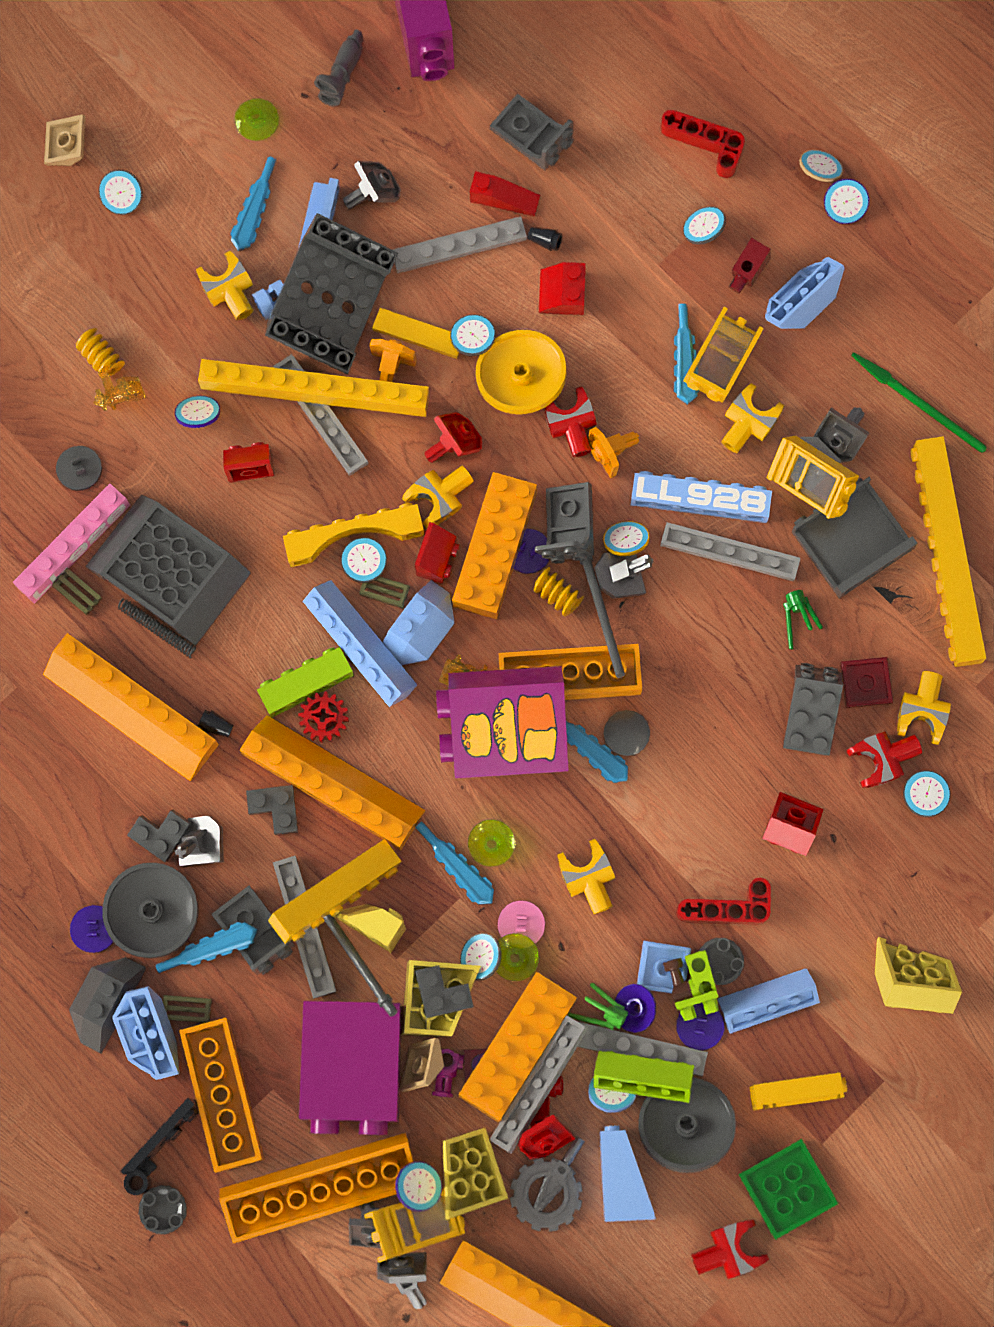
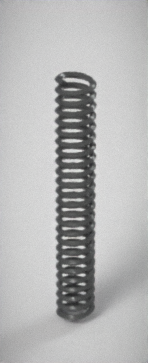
(144, 616)

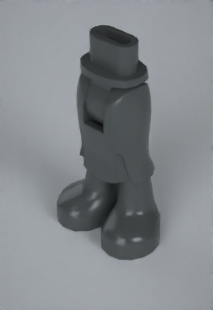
(334, 85)

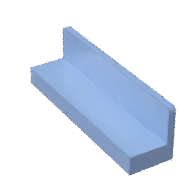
(322, 201)
(769, 1000)

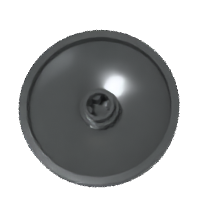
(150, 910)
(688, 1134)

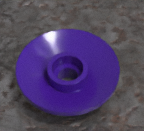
(630, 998)

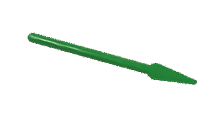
(885, 377)

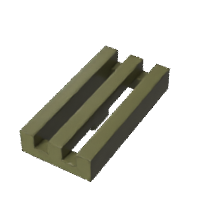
(63, 579)
(403, 596)
(207, 1010)

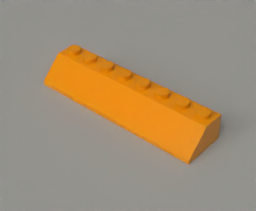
(129, 707)
(332, 781)
(314, 1188)
(511, 1293)

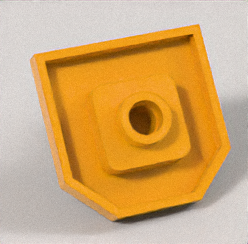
(392, 355)
(608, 448)

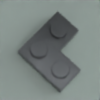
(279, 802)
(163, 839)
(436, 998)

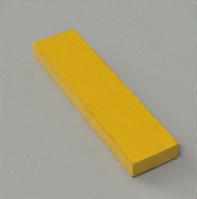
(414, 332)

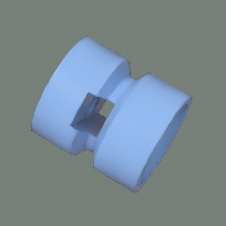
(264, 297)

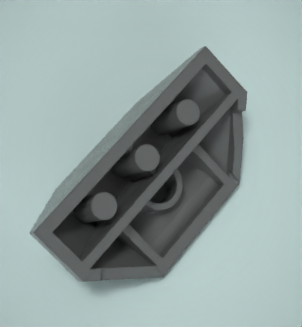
(100, 998)

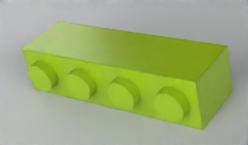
(311, 678)
(643, 1076)

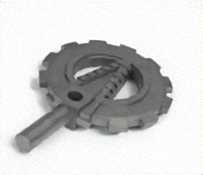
(557, 1176)

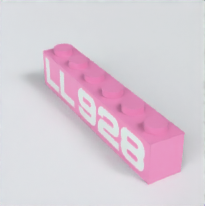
(71, 543)

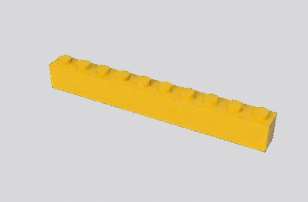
(313, 387)
(949, 552)

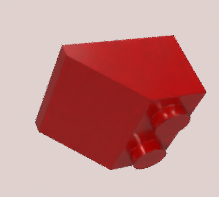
(562, 289)
(248, 462)
(436, 554)
(793, 824)

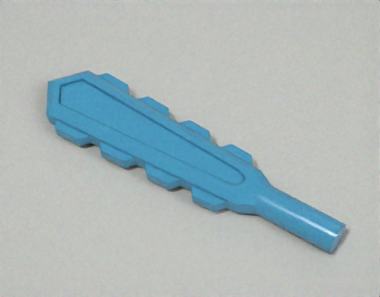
(249, 219)
(684, 356)
(600, 756)
(467, 876)
(237, 937)

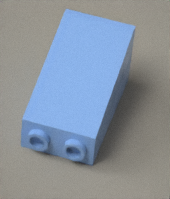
(622, 1183)

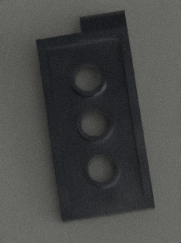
(141, 1162)

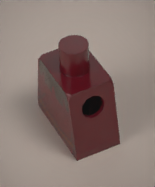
(753, 257)

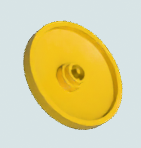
(521, 372)

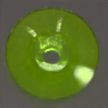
(258, 128)
(487, 831)
(527, 953)

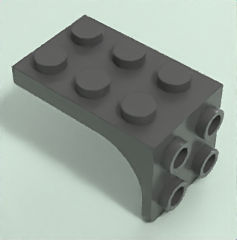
(533, 132)
(568, 523)
(813, 709)
(267, 943)

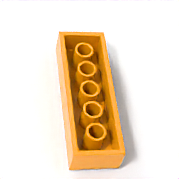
(494, 545)
(585, 670)
(517, 1047)
(221, 1095)

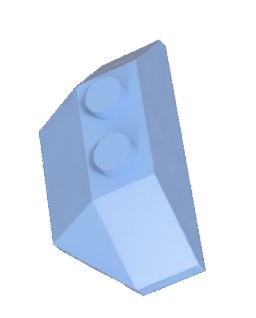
(805, 295)
(421, 625)
(147, 1033)

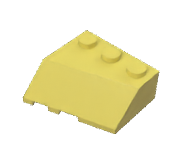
(375, 924)
(915, 979)
(414, 1016)
(470, 1174)

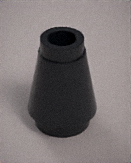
(547, 238)
(215, 724)

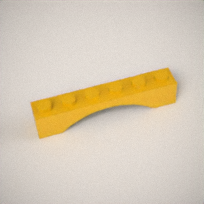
(306, 545)

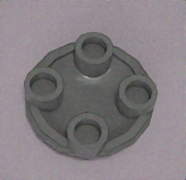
(626, 733)
(724, 960)
(162, 1209)

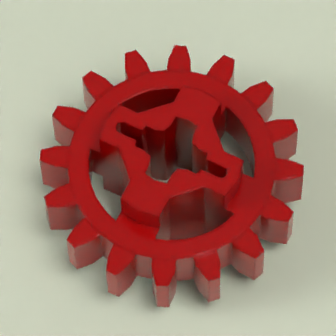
(313, 716)

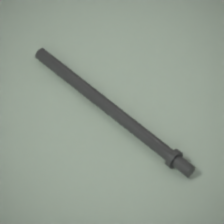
(603, 617)
(384, 999)

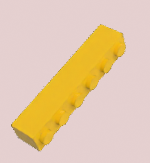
(334, 891)

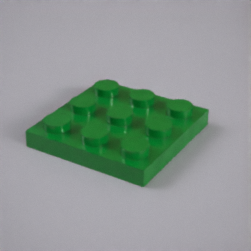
(788, 1189)

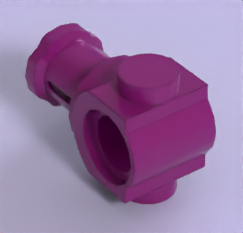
(448, 1074)

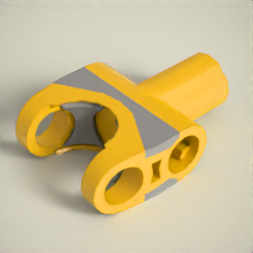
(229, 287)
(748, 420)
(440, 493)
(925, 707)
(589, 878)

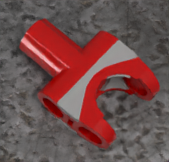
(573, 423)
(885, 756)
(728, 1252)

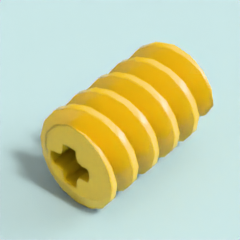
(97, 354)
(557, 593)

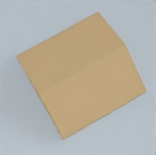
(65, 141)
(422, 1064)

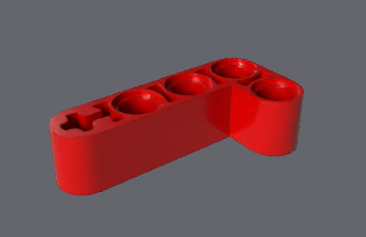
(700, 138)
(722, 906)

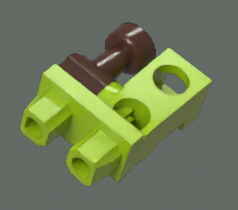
(695, 990)

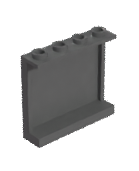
(855, 544)

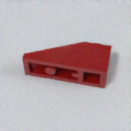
(502, 194)

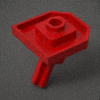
(457, 436)
(545, 1135)

